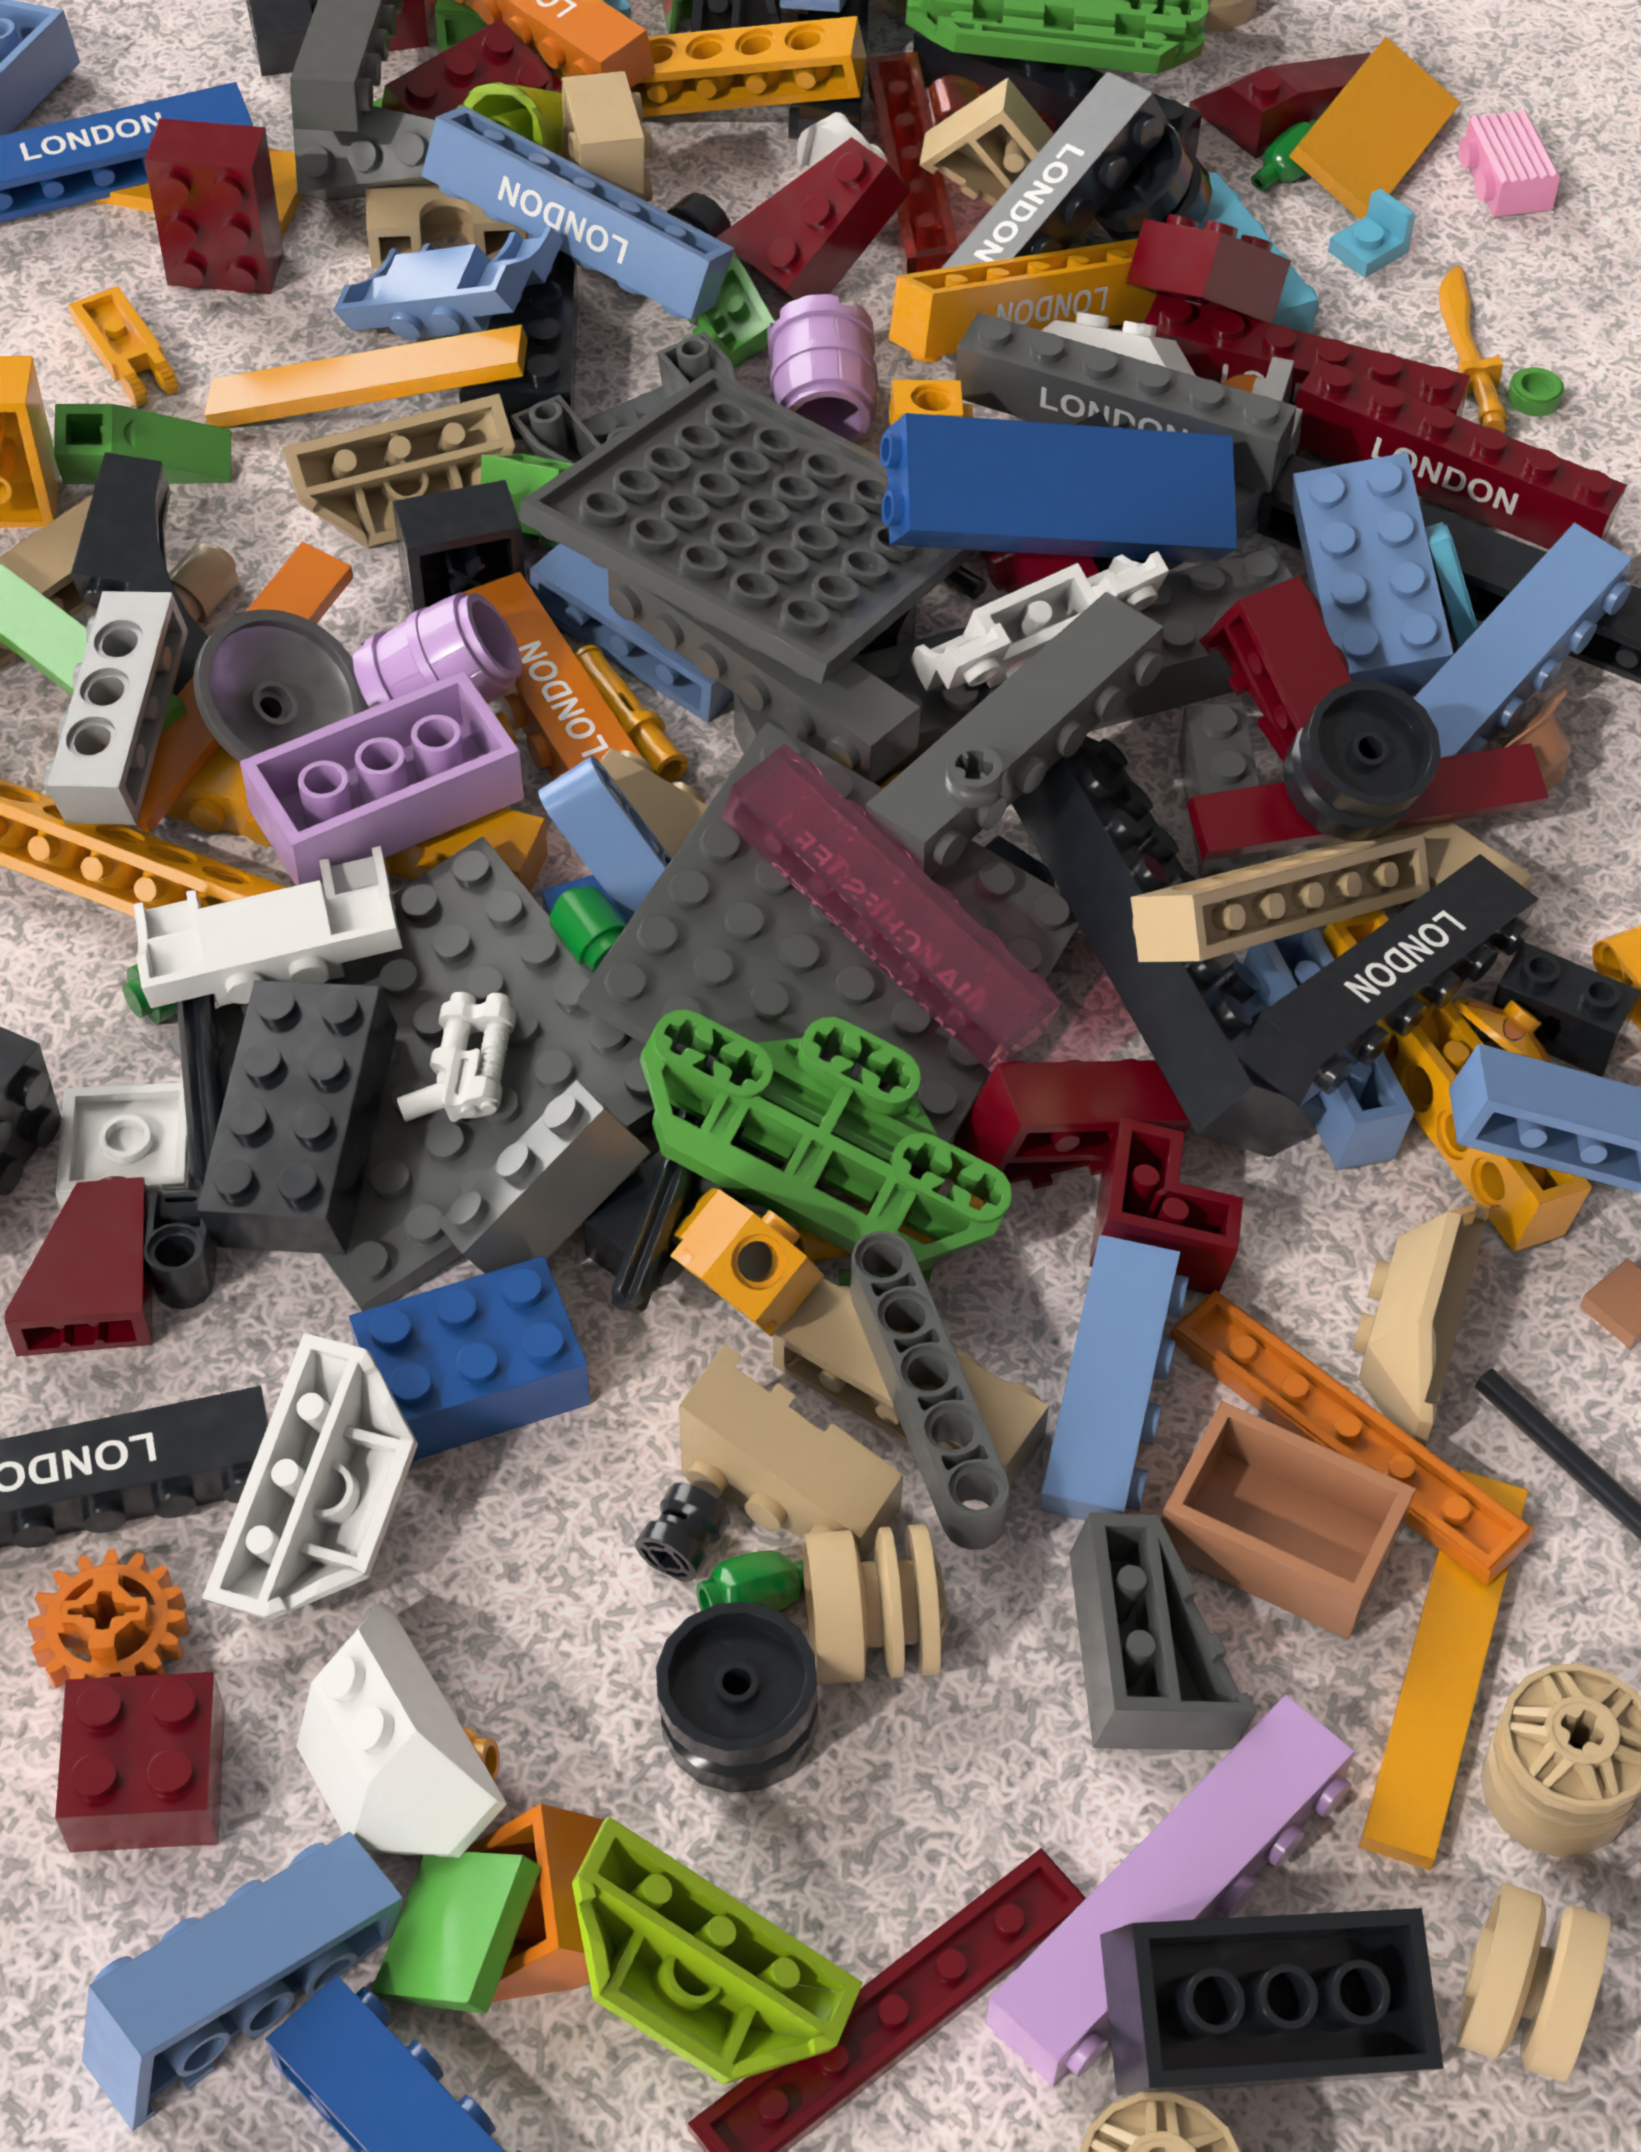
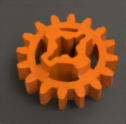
(97, 1596)

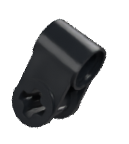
(178, 1248)

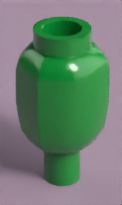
(1276, 161)
(756, 1578)

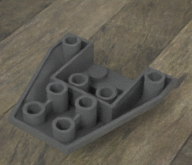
(559, 434)

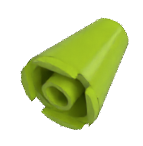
(522, 109)

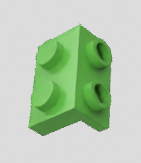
(739, 318)

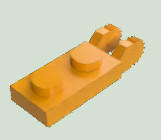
(122, 342)

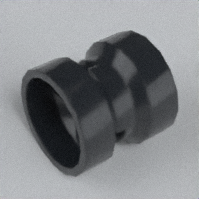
(682, 1532)

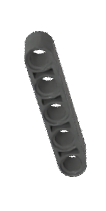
(929, 1415)

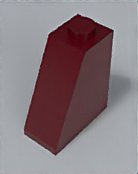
(89, 1275)

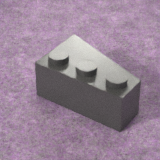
(382, 154)
(1144, 1647)

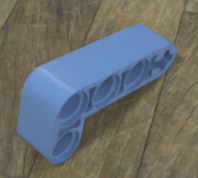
(606, 833)

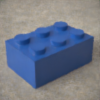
(477, 1356)

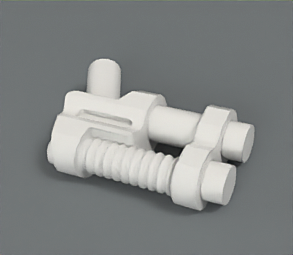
(466, 1079)

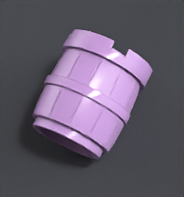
(825, 364)
(437, 643)

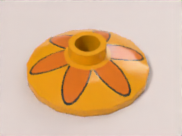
(1509, 1027)

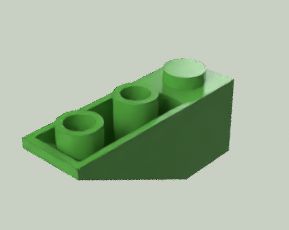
(187, 448)

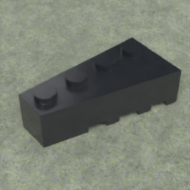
(550, 324)

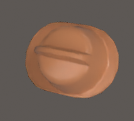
(1547, 739)

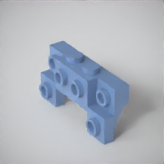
(447, 287)

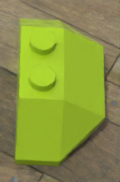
(701, 1964)

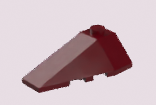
(1272, 99)

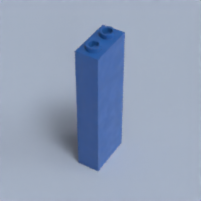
(1058, 489)

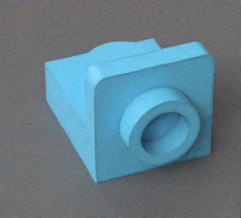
(1376, 237)

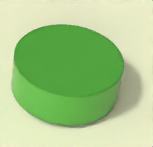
(1535, 391)

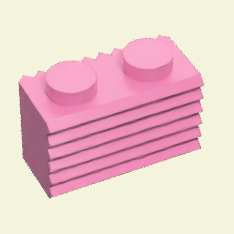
(1509, 164)

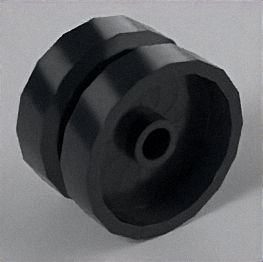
(1161, 184)
(1361, 760)
(738, 1696)

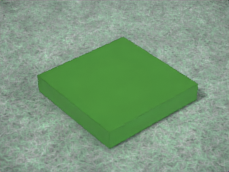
(456, 1931)

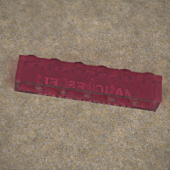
(890, 908)

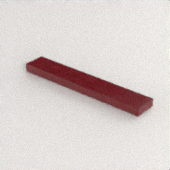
(1462, 789)
(896, 2012)

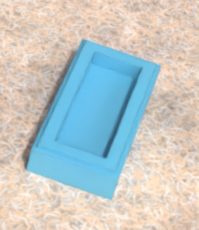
(1451, 582)

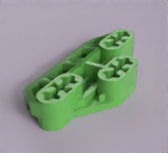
(1086, 33)
(828, 1124)

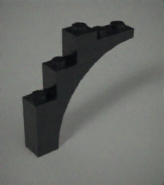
(126, 546)

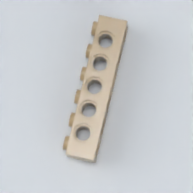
(1278, 898)

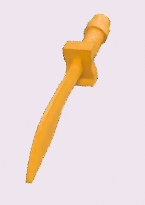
(1485, 373)

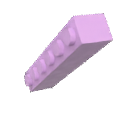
(1183, 1870)

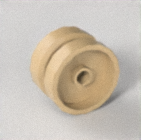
(1545, 1985)

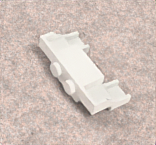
(1021, 623)
(267, 936)

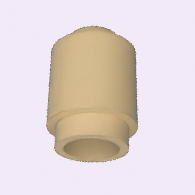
(204, 579)

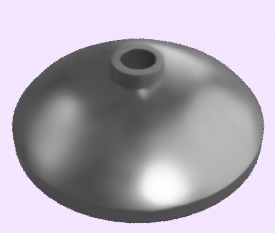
(273, 664)

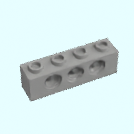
(117, 708)

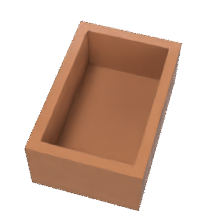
(1286, 1519)

